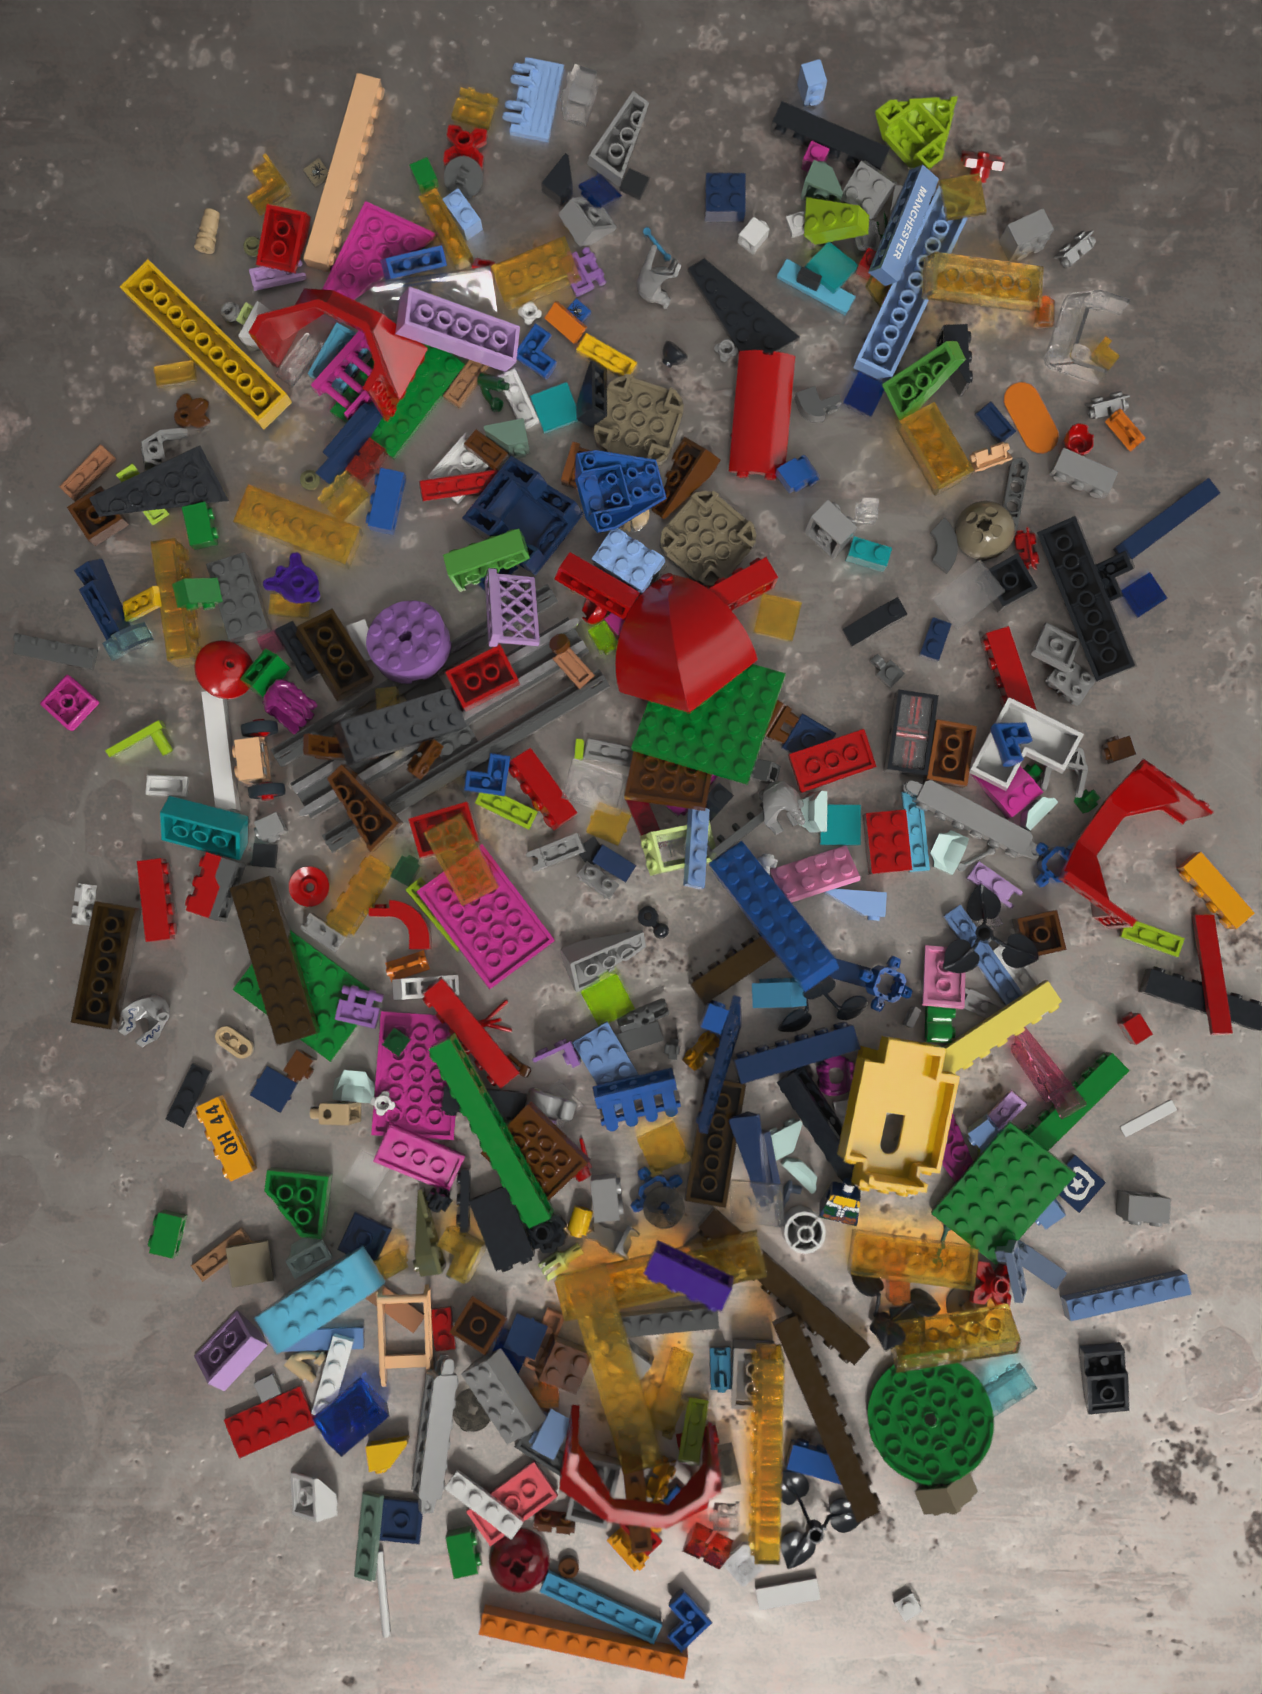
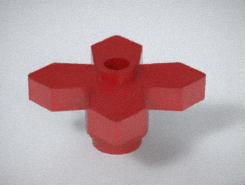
(465, 144)
(982, 163)
(993, 1284)

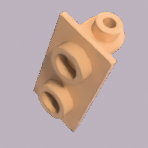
(982, 459)

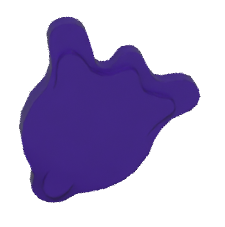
(295, 582)

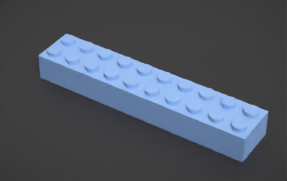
(904, 300)

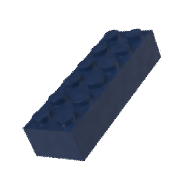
(795, 1053)

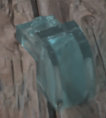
(127, 640)

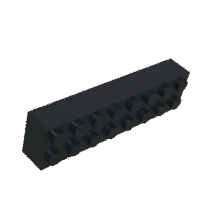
(1086, 599)

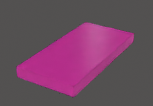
(419, 1157)

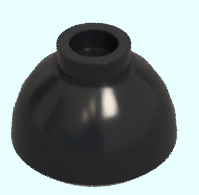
(673, 354)

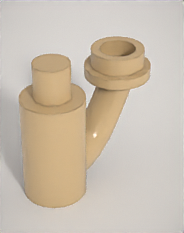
(300, 1368)

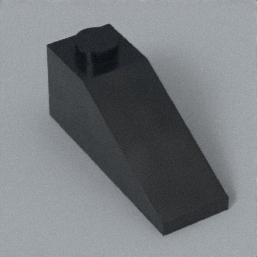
(592, 400)
(875, 621)

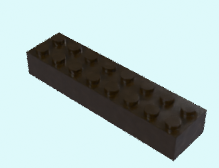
(275, 960)

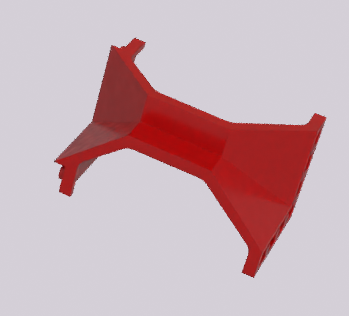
(393, 355)
(1140, 792)
(586, 1487)

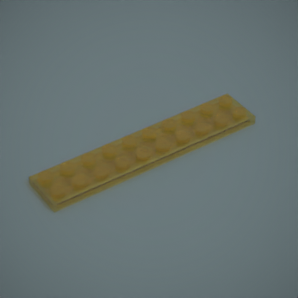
(614, 1368)

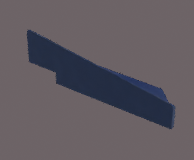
(349, 441)
(101, 597)
(755, 1147)

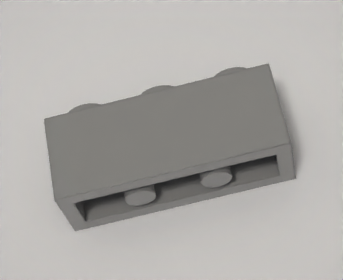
(1083, 473)

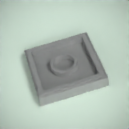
(1055, 647)

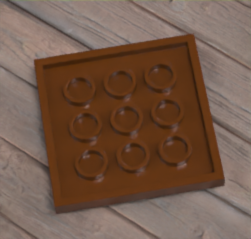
(666, 783)
(546, 1149)

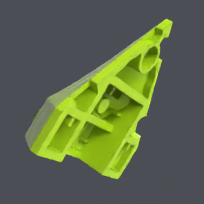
(917, 128)

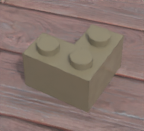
(944, 1497)

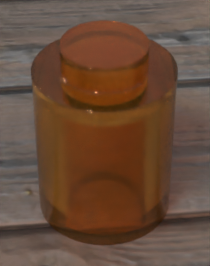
(1045, 316)

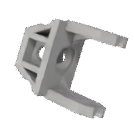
(152, 447)
(1076, 763)

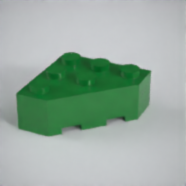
(301, 1198)

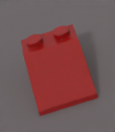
(283, 238)

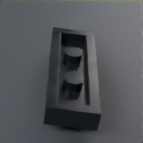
(296, 652)
(188, 1095)
(463, 1199)

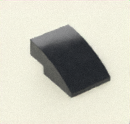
(1104, 1378)

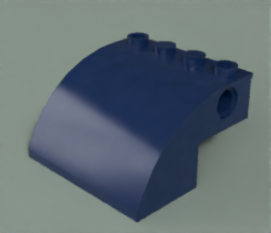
(524, 501)

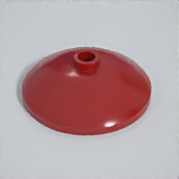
(214, 673)

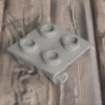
(1073, 684)

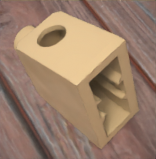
(337, 1113)

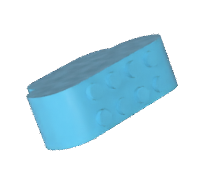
(319, 1299)

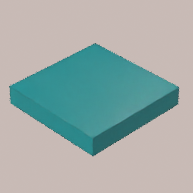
(832, 266)
(555, 407)
(842, 825)

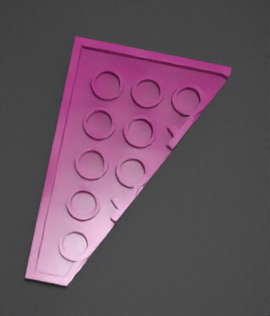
(373, 238)

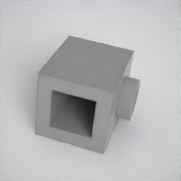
(270, 828)

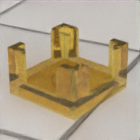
(663, 1148)
(661, 1420)

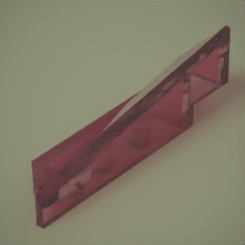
(1046, 1075)

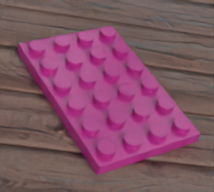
(491, 932)
(412, 1078)

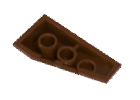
(689, 471)

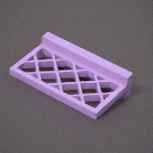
(494, 611)

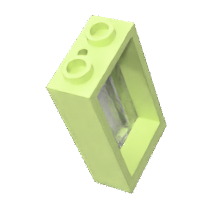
(666, 849)

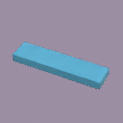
(839, 301)
(917, 834)

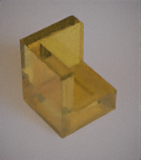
(1103, 355)

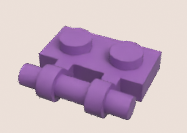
(597, 274)
(358, 1013)

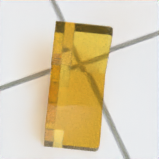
(273, 188)
(467, 1252)

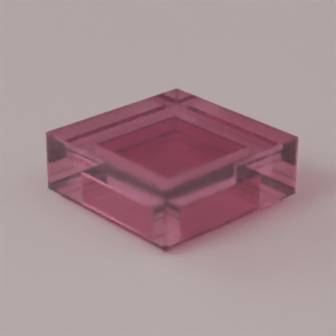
(271, 642)

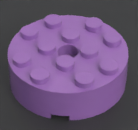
(408, 641)

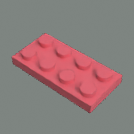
(522, 1493)

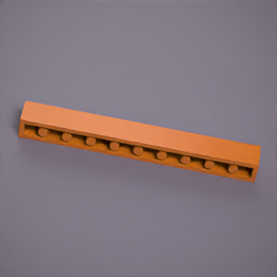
(583, 1641)

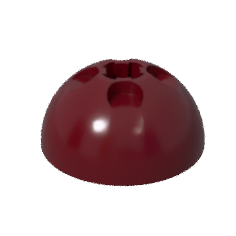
(523, 1549)

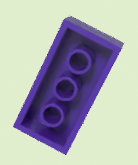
(689, 1276)

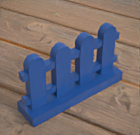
(635, 1088)

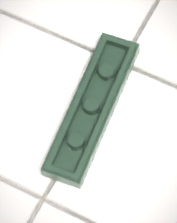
(369, 1536)

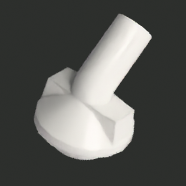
(767, 862)

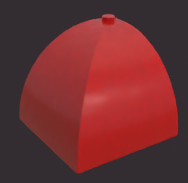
(680, 645)

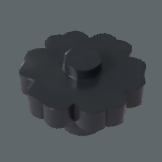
(548, 1234)

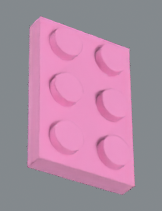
(939, 985)

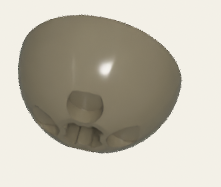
(987, 540)

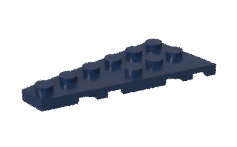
(722, 1060)

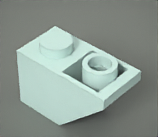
(786, 1137)

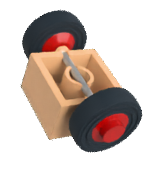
(253, 760)

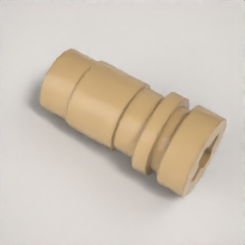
(206, 238)

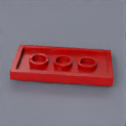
(832, 760)
(269, 1421)

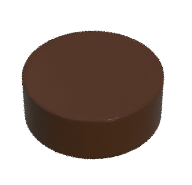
(559, 643)
(568, 1567)

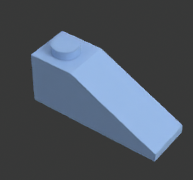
(862, 902)

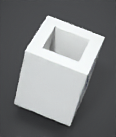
(753, 235)

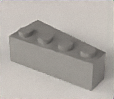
(616, 145)

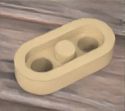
(234, 1044)

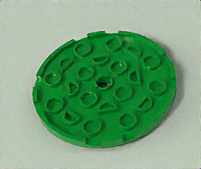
(935, 1451)

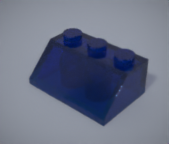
(351, 1416)

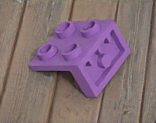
(570, 1054)

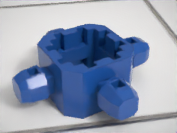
(1042, 879)
(873, 978)
(645, 1174)

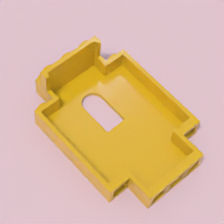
(905, 1082)

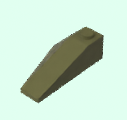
(428, 1256)

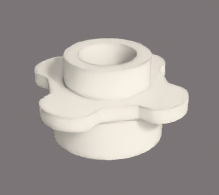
(529, 307)
(381, 1109)

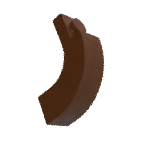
(322, 747)

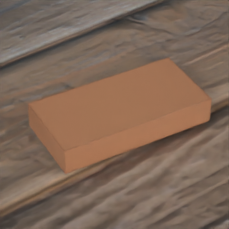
(573, 668)

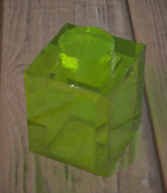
(603, 638)

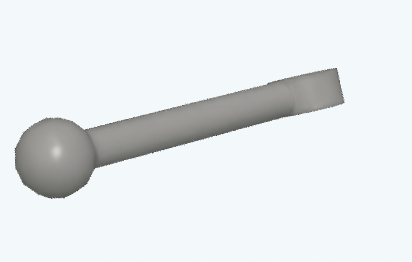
(961, 867)

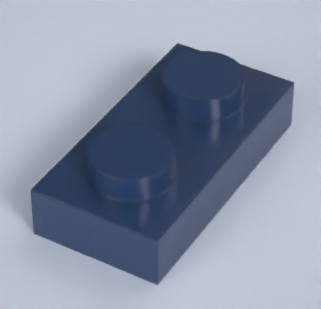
(935, 639)

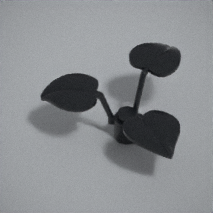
(961, 956)
(801, 1018)
(883, 1326)
(798, 1547)

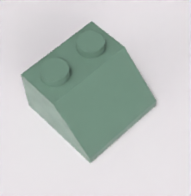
(821, 183)
(510, 437)

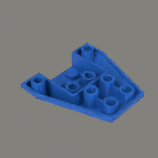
(616, 487)

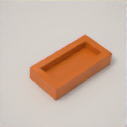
(565, 322)

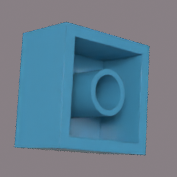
(777, 993)

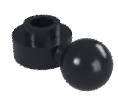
(660, 930)

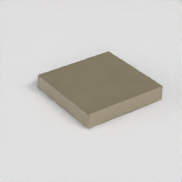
(250, 1263)

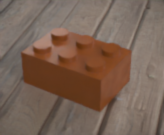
(951, 753)

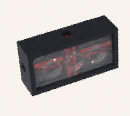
(911, 733)

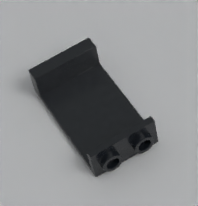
(501, 1229)

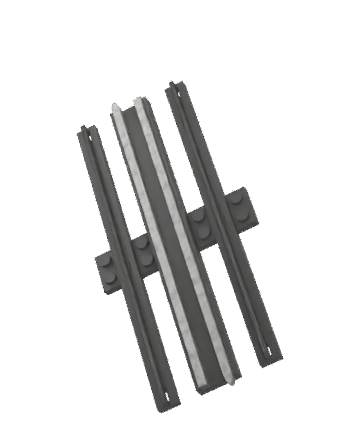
(460, 748)

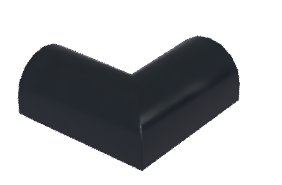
(1113, 568)

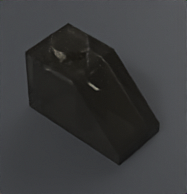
(728, 1466)

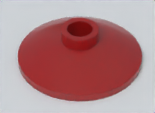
(299, 882)

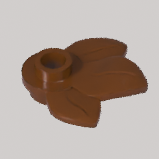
(193, 409)

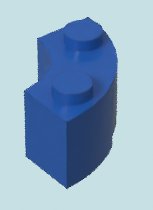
(797, 474)

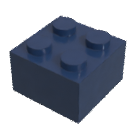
(725, 197)

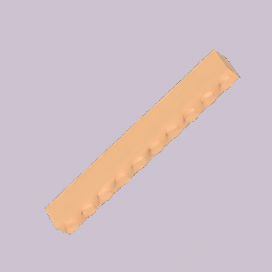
(343, 173)

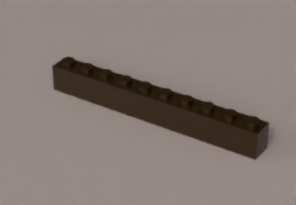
(795, 1296)
(826, 1418)

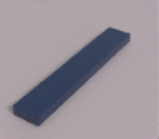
(1169, 519)

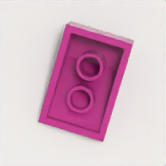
(1017, 796)

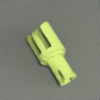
(559, 1261)

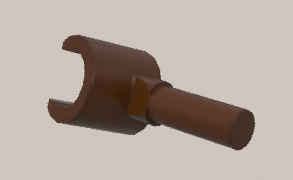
(524, 1070)

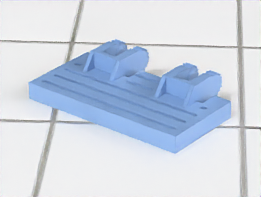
(537, 101)

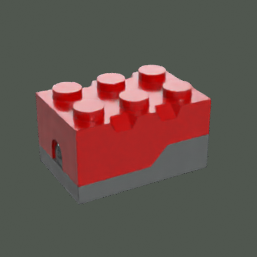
(212, 887)

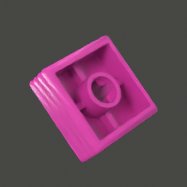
(57, 703)

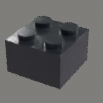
(1014, 579)

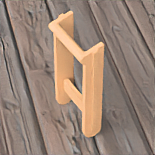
(403, 1360)

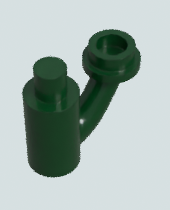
(494, 383)

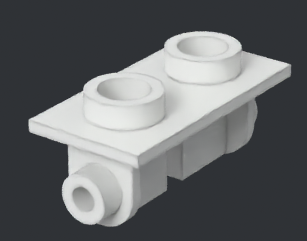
(85, 895)

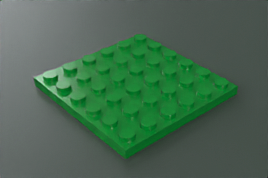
(721, 732)

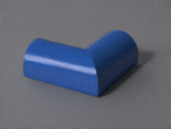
(531, 352)
(1007, 738)
(493, 781)
(692, 1621)

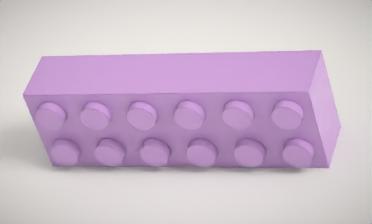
(457, 329)

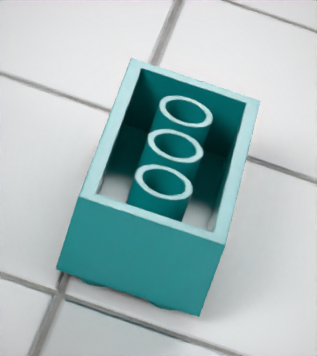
(204, 827)

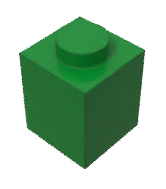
(424, 175)

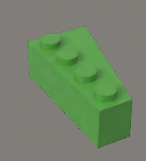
(923, 378)
(497, 552)

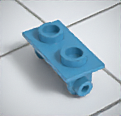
(720, 1369)

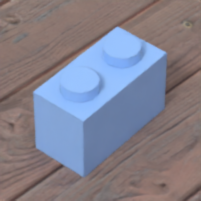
(812, 83)
(463, 214)
(550, 1434)

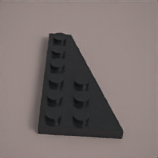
(740, 315)
(171, 484)

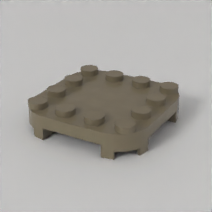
(639, 419)
(707, 538)

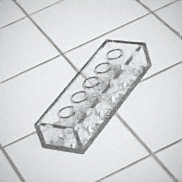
(464, 287)

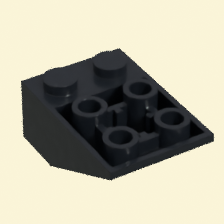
(963, 375)

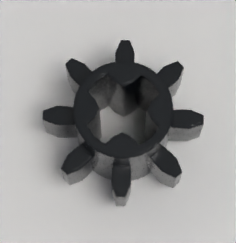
(439, 1199)

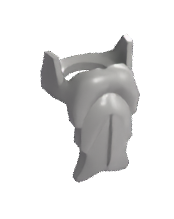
(616, 1242)

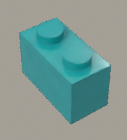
(868, 554)

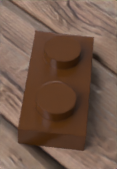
(485, 449)

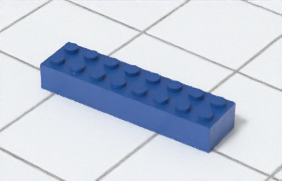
(774, 916)

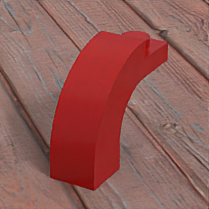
(417, 926)

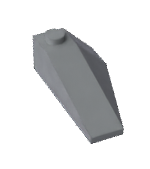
(592, 958)

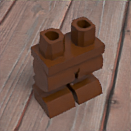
(781, 715)

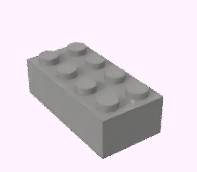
(503, 1396)

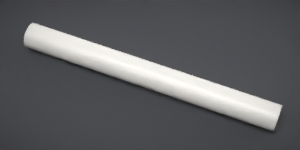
(382, 1592)

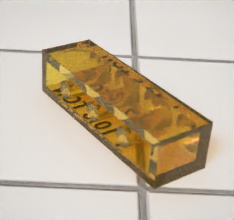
(446, 230)

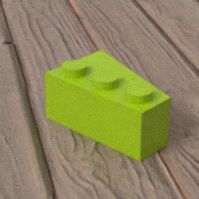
(833, 221)

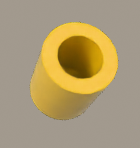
(579, 1221)

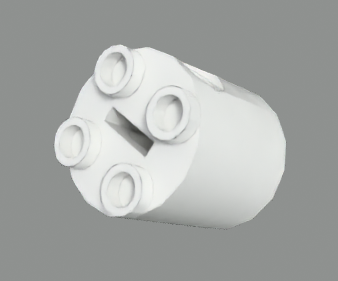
(803, 1230)

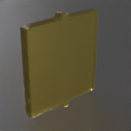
(877, 290)
(608, 826)

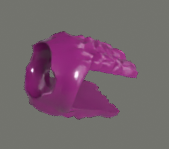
(288, 705)
(824, 1083)

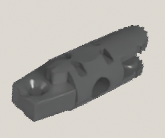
(643, 1015)

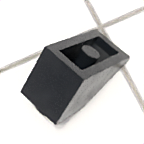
(559, 181)
(717, 800)

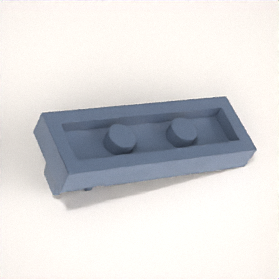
(1010, 1255)
(1040, 1266)

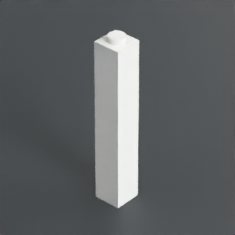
(220, 752)

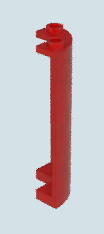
(761, 413)

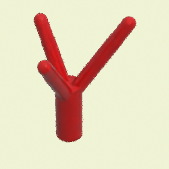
(489, 1023)

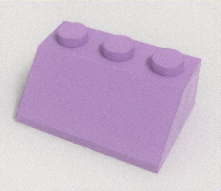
(230, 1351)

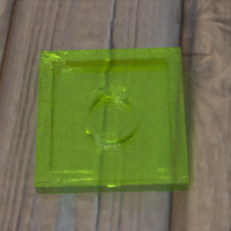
(608, 1000)

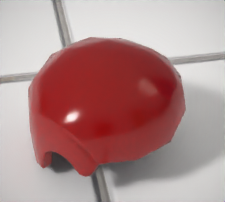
(1079, 439)
(593, 612)

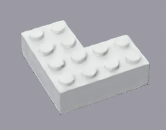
(1051, 745)

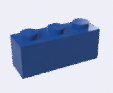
(413, 263)
(386, 501)
(714, 1017)
(810, 1460)

